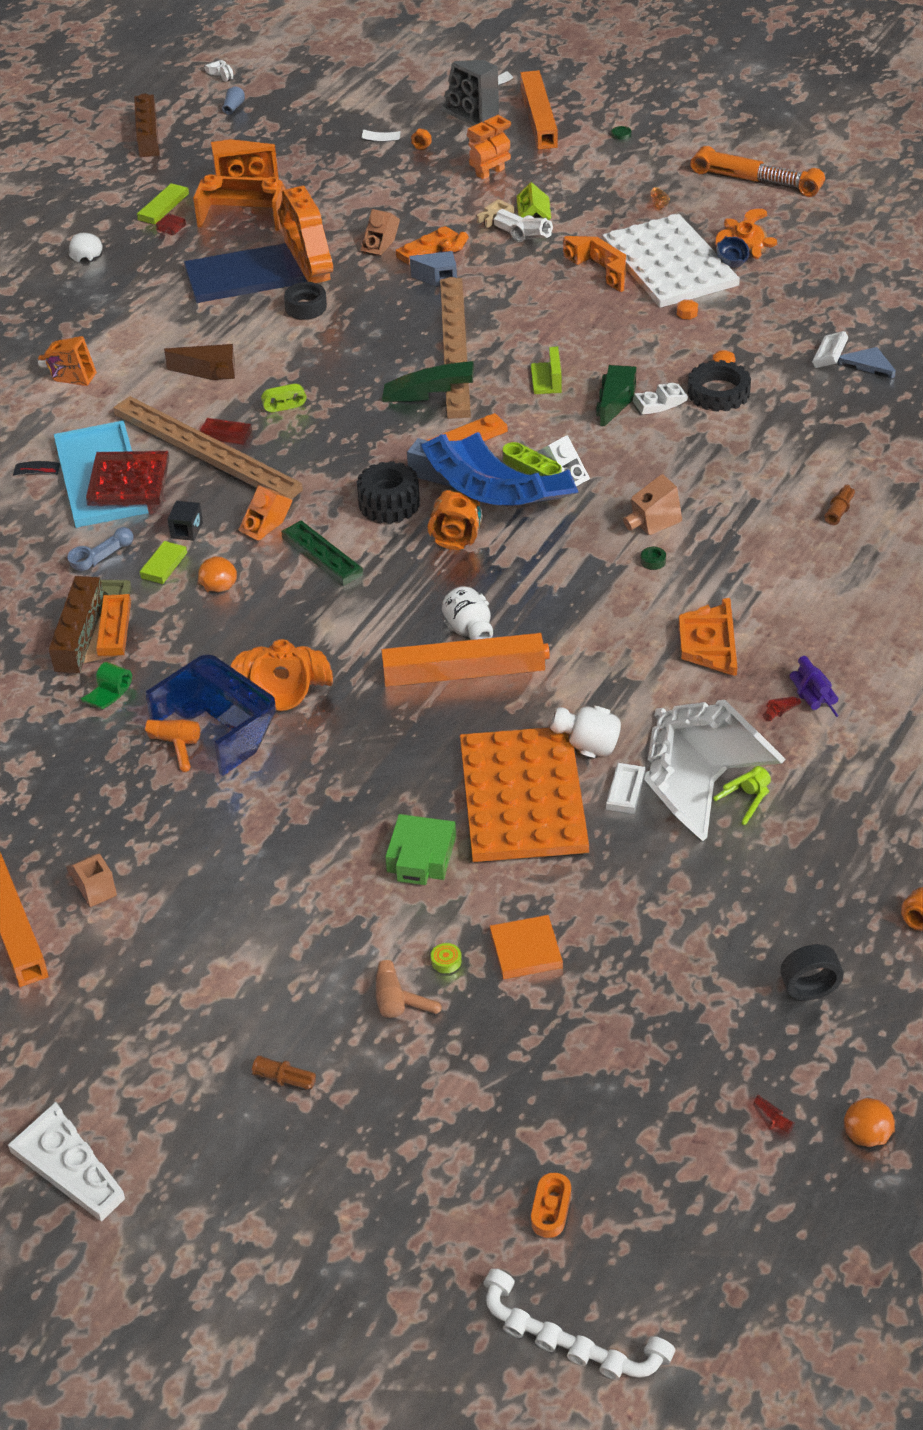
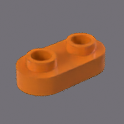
(551, 1207)

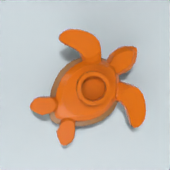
(751, 233)

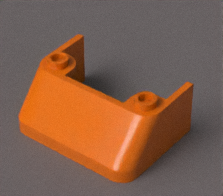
(238, 192)

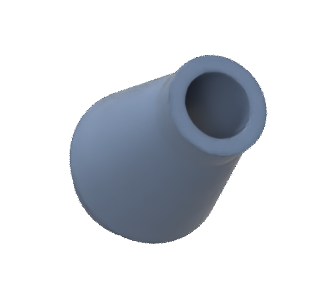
(233, 100)

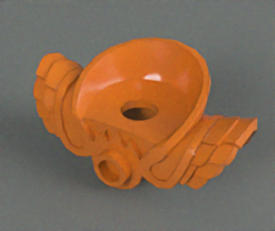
(286, 685)

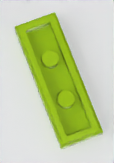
(162, 203)

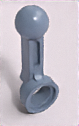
(122, 538)

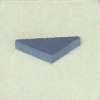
(868, 361)

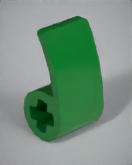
(112, 684)

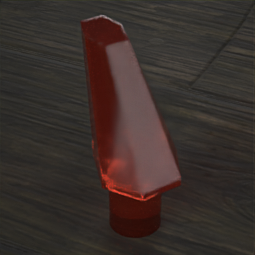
(780, 707)
(772, 1115)

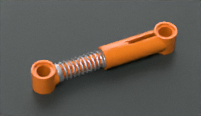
(710, 161)

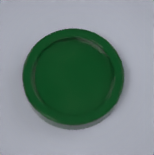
(621, 132)

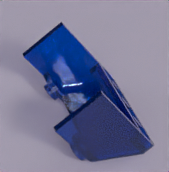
(224, 694)

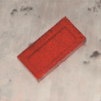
(227, 430)

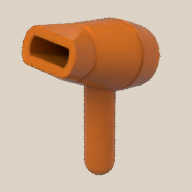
(177, 731)

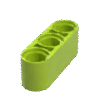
(528, 461)

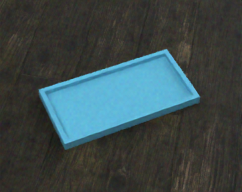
(77, 457)

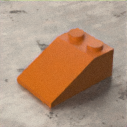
(244, 159)

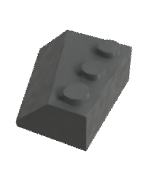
(472, 91)

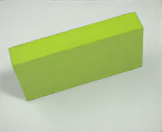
(163, 562)

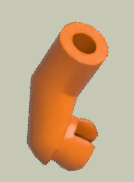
(457, 245)

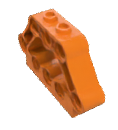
(305, 234)

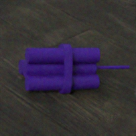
(813, 685)

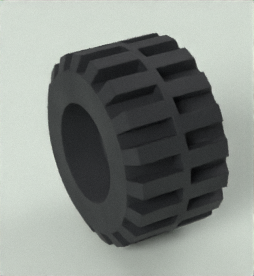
(388, 492)

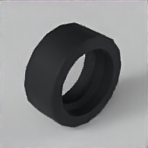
(307, 309)
(807, 959)

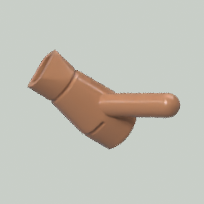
(392, 998)

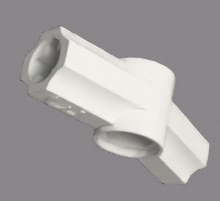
(523, 228)

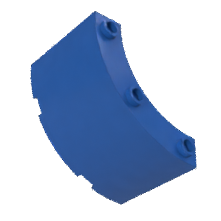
(483, 477)

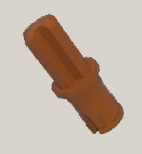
(839, 505)
(282, 1073)

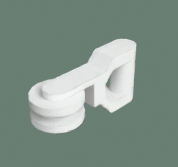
(219, 68)

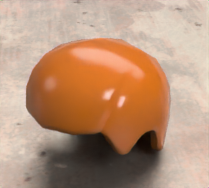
(217, 574)
(869, 1122)

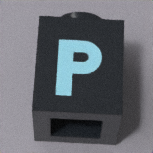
(185, 520)

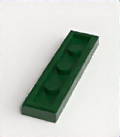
(322, 553)

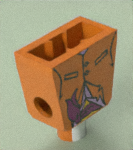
(69, 361)

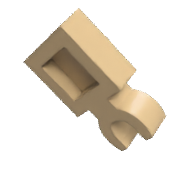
(491, 211)

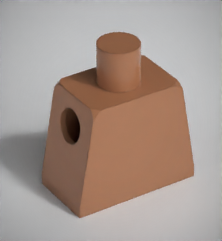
(655, 507)

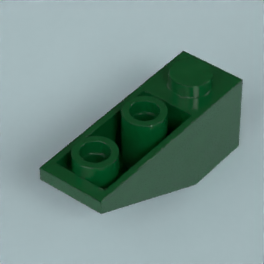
(616, 392)

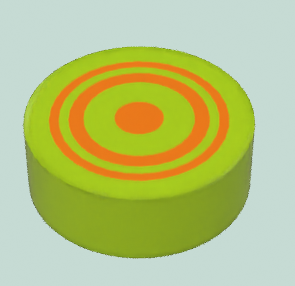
(446, 958)

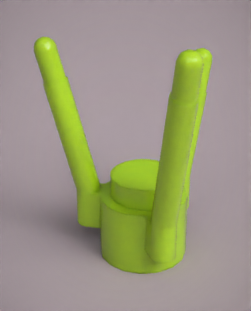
(752, 783)

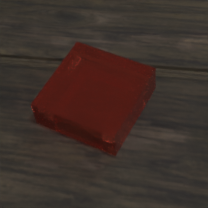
(171, 224)

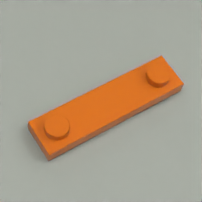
(488, 427)

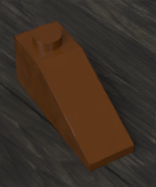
(206, 362)

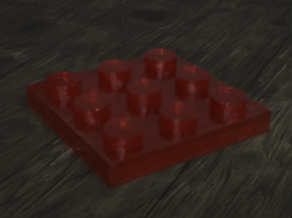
(128, 478)

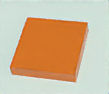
(526, 947)

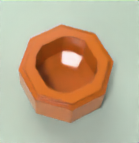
(421, 139)
(687, 309)
(724, 355)

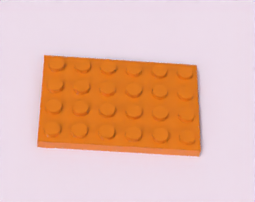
(522, 795)

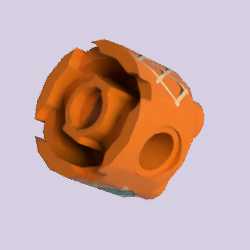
(455, 520)

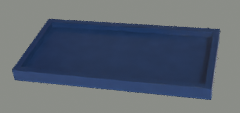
(243, 272)

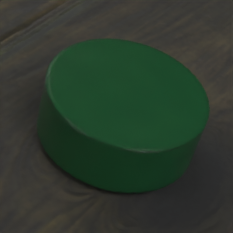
(653, 558)

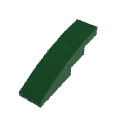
(433, 379)

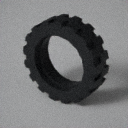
(719, 399)

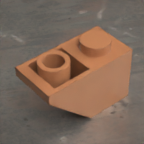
(380, 232)
(93, 879)

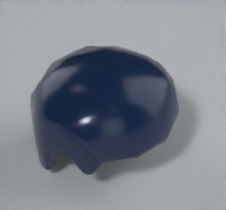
(733, 251)

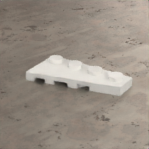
(67, 1162)

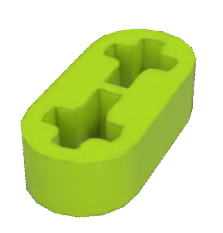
(283, 398)

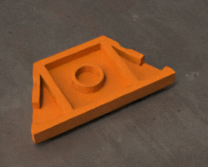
(709, 637)

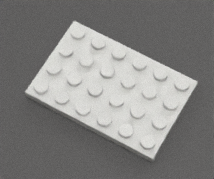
(671, 260)

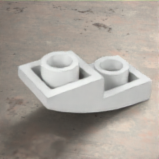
(664, 398)

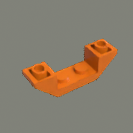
(582, 248)

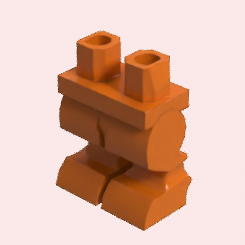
(489, 145)

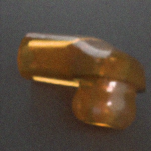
(661, 197)

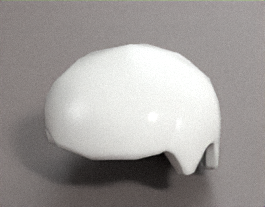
(84, 246)

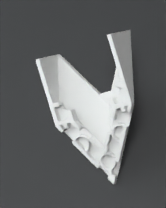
(694, 749)

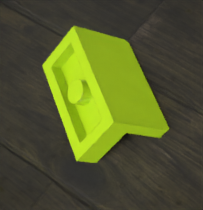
(533, 200)
(547, 375)

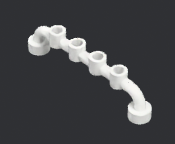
(580, 1348)

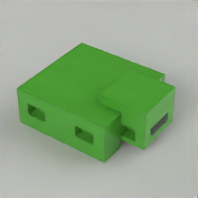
(420, 848)

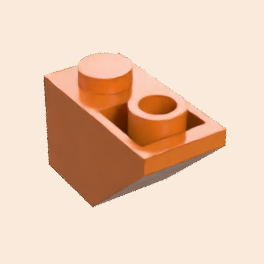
(264, 513)

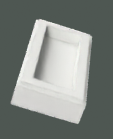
(830, 349)
(625, 788)

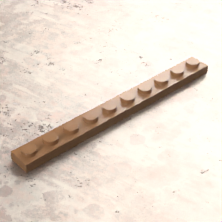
(455, 344)
(206, 447)

